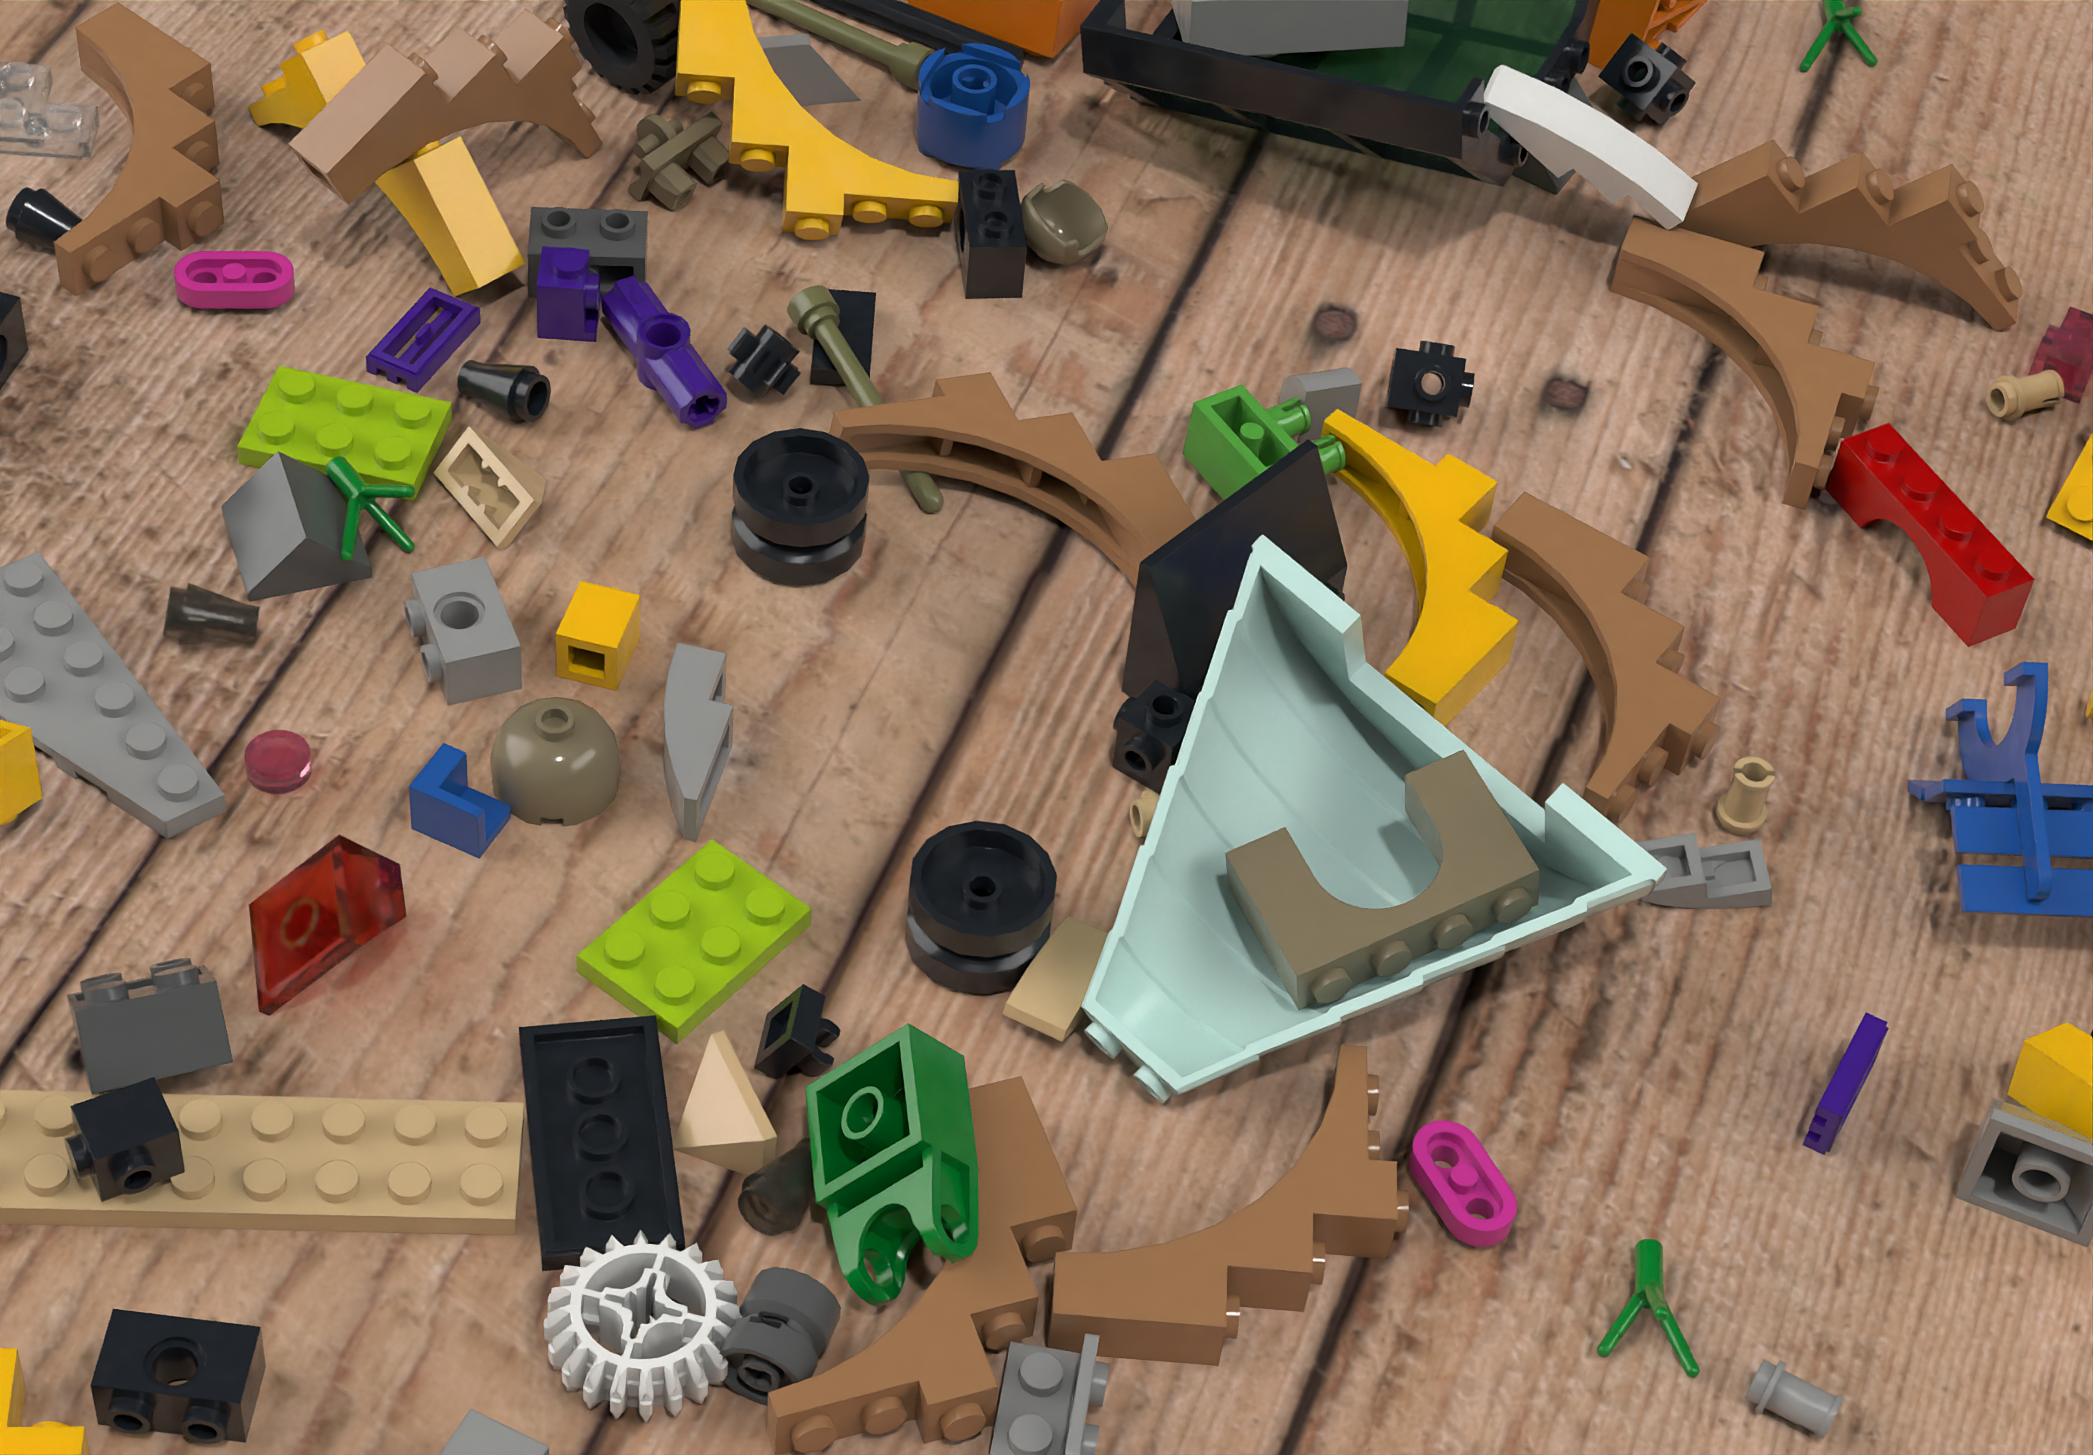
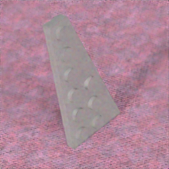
(91, 708)

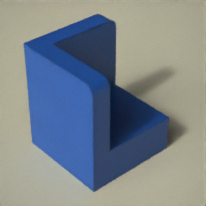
(452, 811)

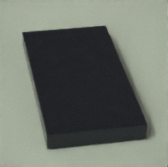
(598, 1137)

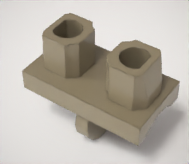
(670, 150)

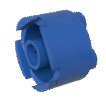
(972, 106)

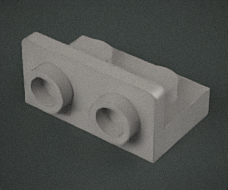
(1048, 1400)

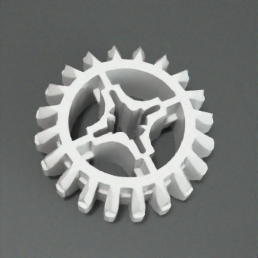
(617, 1294)

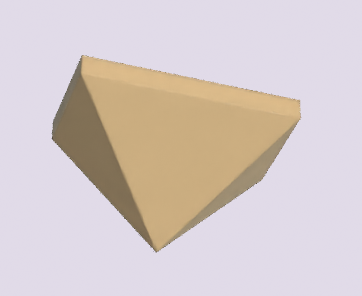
(491, 485)
(724, 1115)

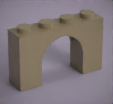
(1330, 946)

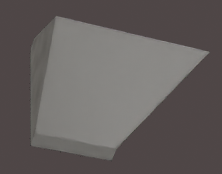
(804, 70)

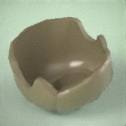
(1062, 222)

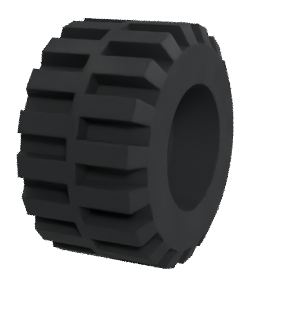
(627, 40)

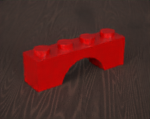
(1971, 574)

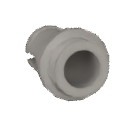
(1793, 1398)

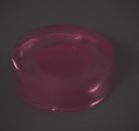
(278, 761)

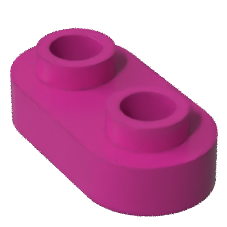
(234, 279)
(1467, 1187)

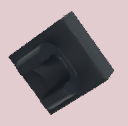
(792, 1033)

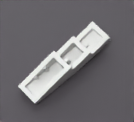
(1577, 137)

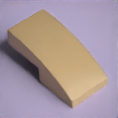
(1057, 980)

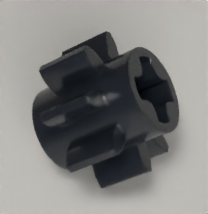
(764, 361)

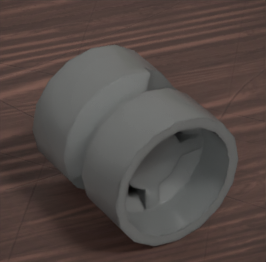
(780, 1333)

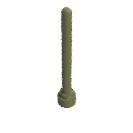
(903, 60)
(817, 316)

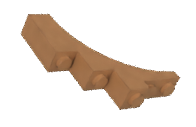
(463, 83)
(174, 145)
(1854, 206)
(1770, 337)
(1046, 461)
(1631, 651)
(1187, 1293)
(935, 1356)

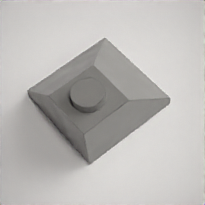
(2031, 1172)

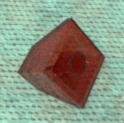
(321, 918)

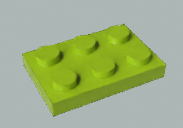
(318, 417)
(694, 940)

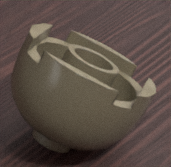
(555, 762)

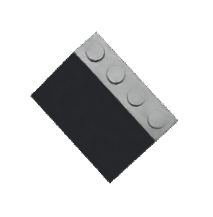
(1198, 573)

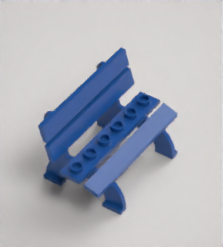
(2027, 828)

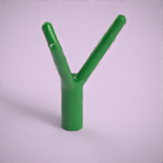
(1838, 21)
(362, 497)
(1650, 1295)

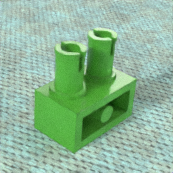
(1238, 439)

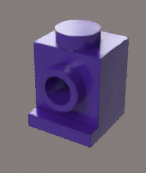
(567, 295)

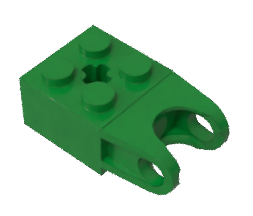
(895, 1158)

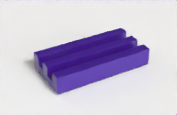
(433, 341)
(1846, 1084)

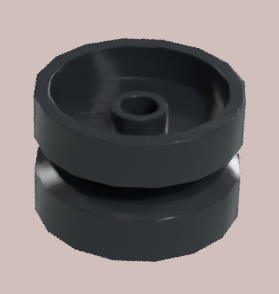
(799, 506)
(979, 906)

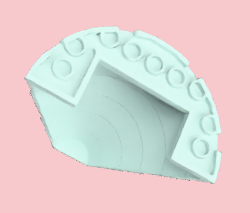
(1316, 744)

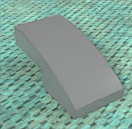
(1709, 876)

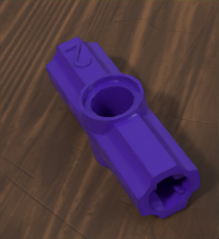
(664, 352)

